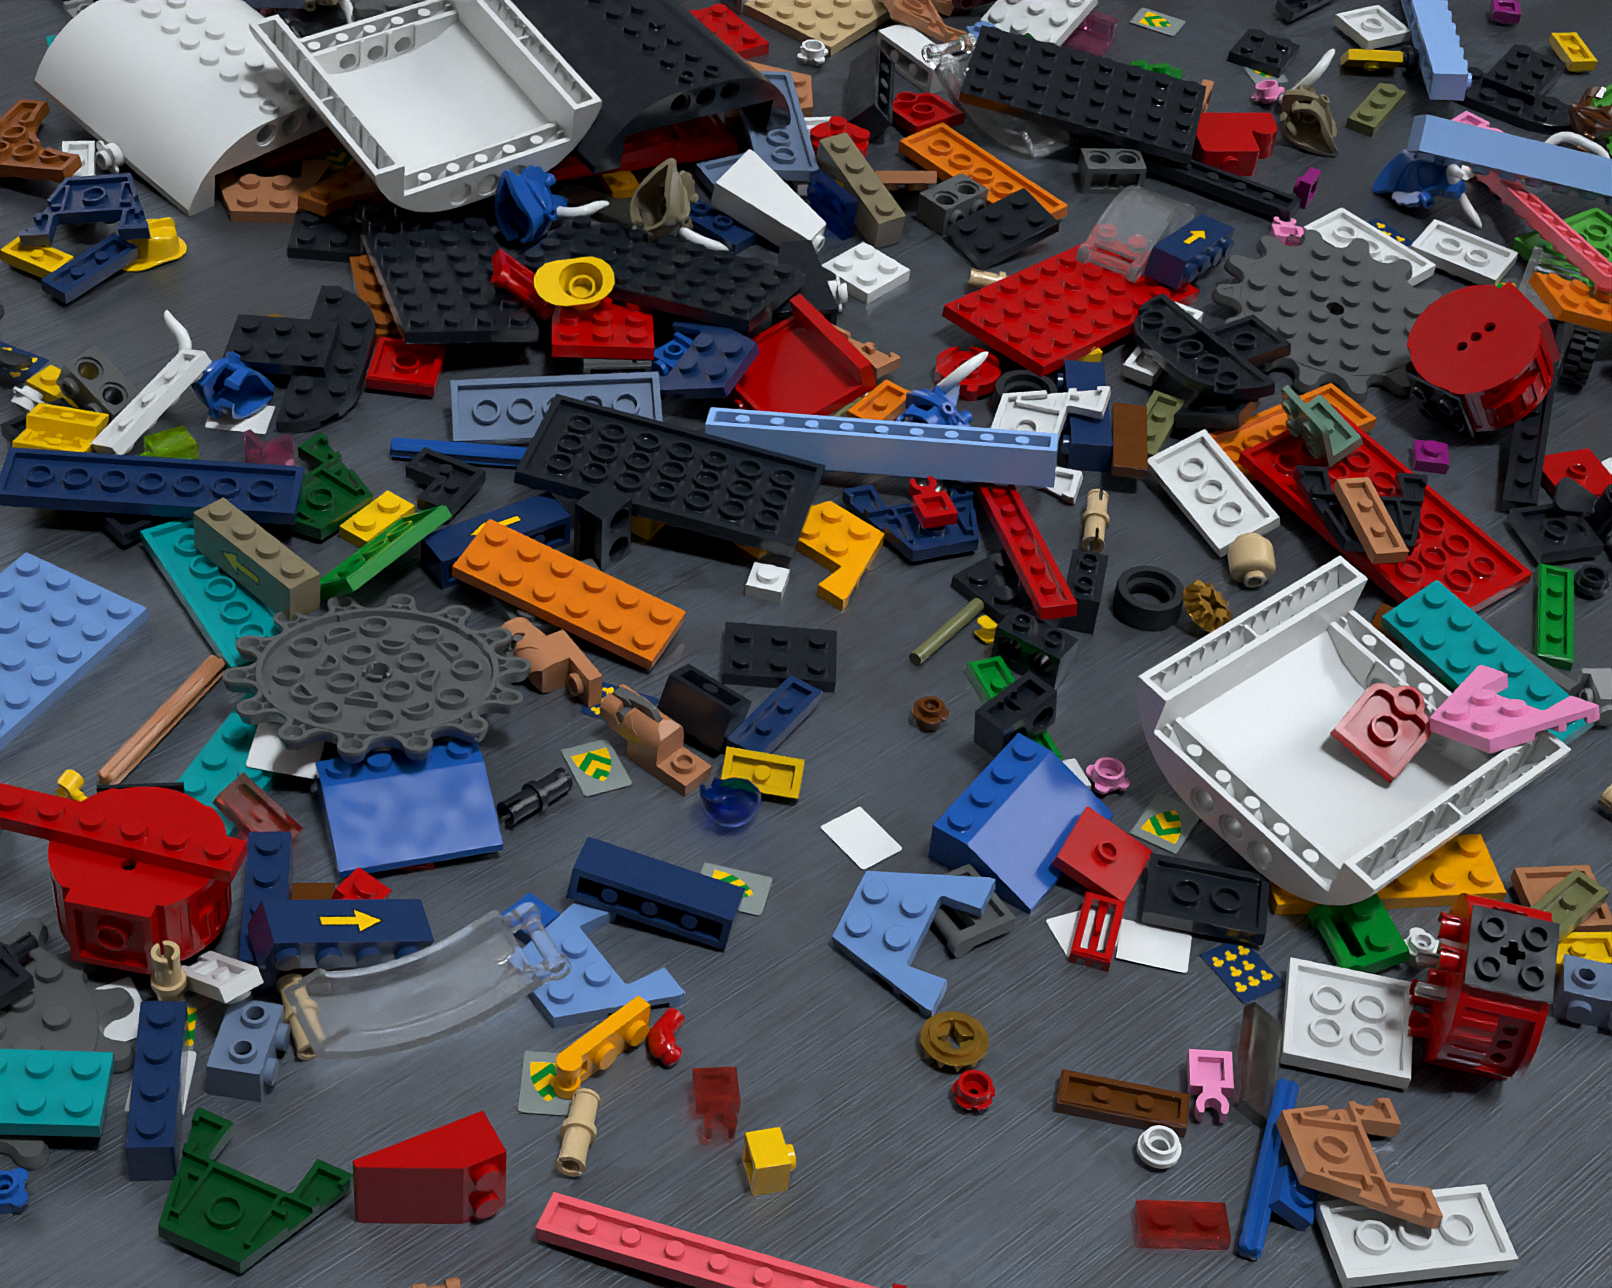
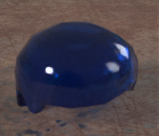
(730, 801)

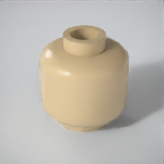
(1251, 559)

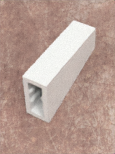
(766, 203)

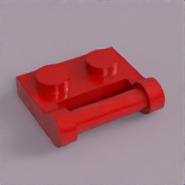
(519, 282)

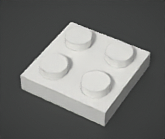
(1372, 27)
(866, 272)

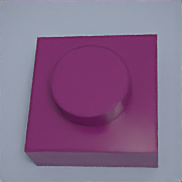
(1505, 11)
(1306, 186)
(1430, 456)

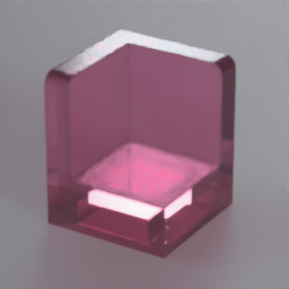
(274, 452)

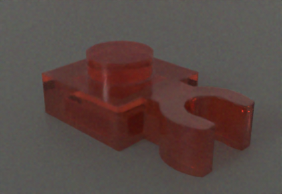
(717, 1097)

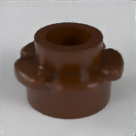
(929, 713)

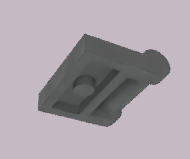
(994, 921)

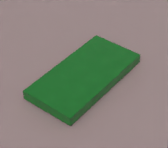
(381, 551)

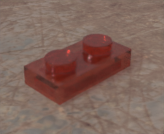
(253, 809)
(1182, 1225)

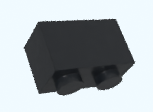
(703, 706)

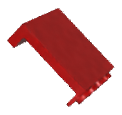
(803, 367)

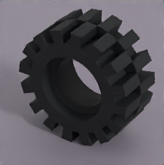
(1579, 356)

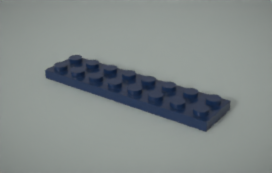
(148, 484)

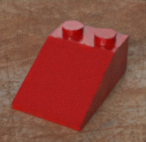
(434, 1177)

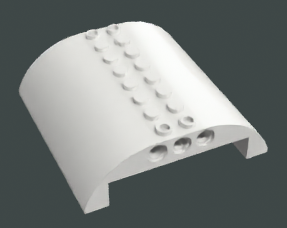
(175, 90)
(438, 96)
(1250, 749)

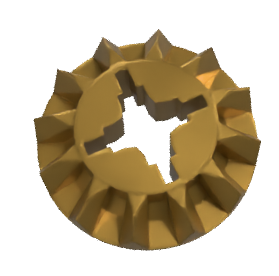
(1206, 606)
(966, 1030)

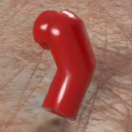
(662, 1038)

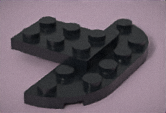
(1516, 91)
(321, 354)
(1213, 360)

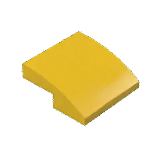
(61, 429)

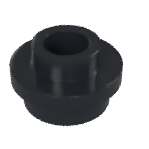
(1410, 59)
(1591, 580)

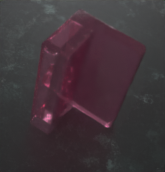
(1094, 34)

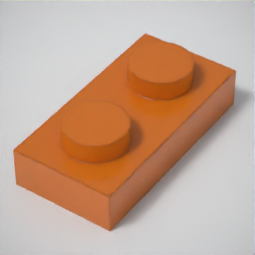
(881, 403)

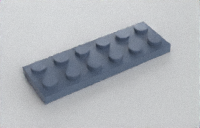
(785, 148)
(512, 408)

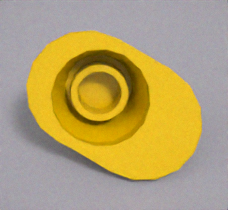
(161, 248)
(574, 282)

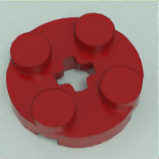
(836, 126)
(979, 382)

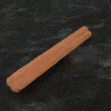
(161, 721)

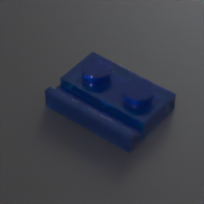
(832, 204)

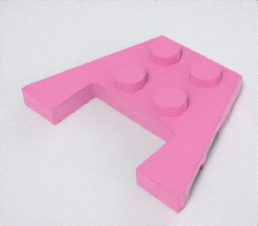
(1495, 723)

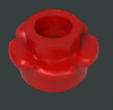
(973, 1082)

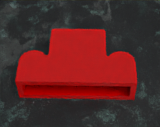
(1234, 140)

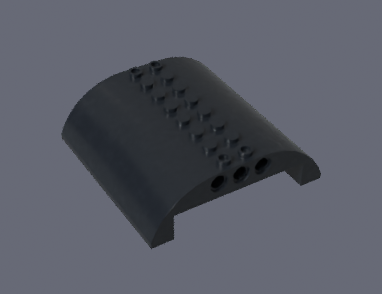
(649, 69)

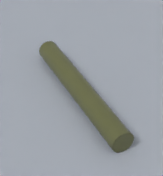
(945, 632)

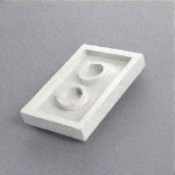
(1464, 254)

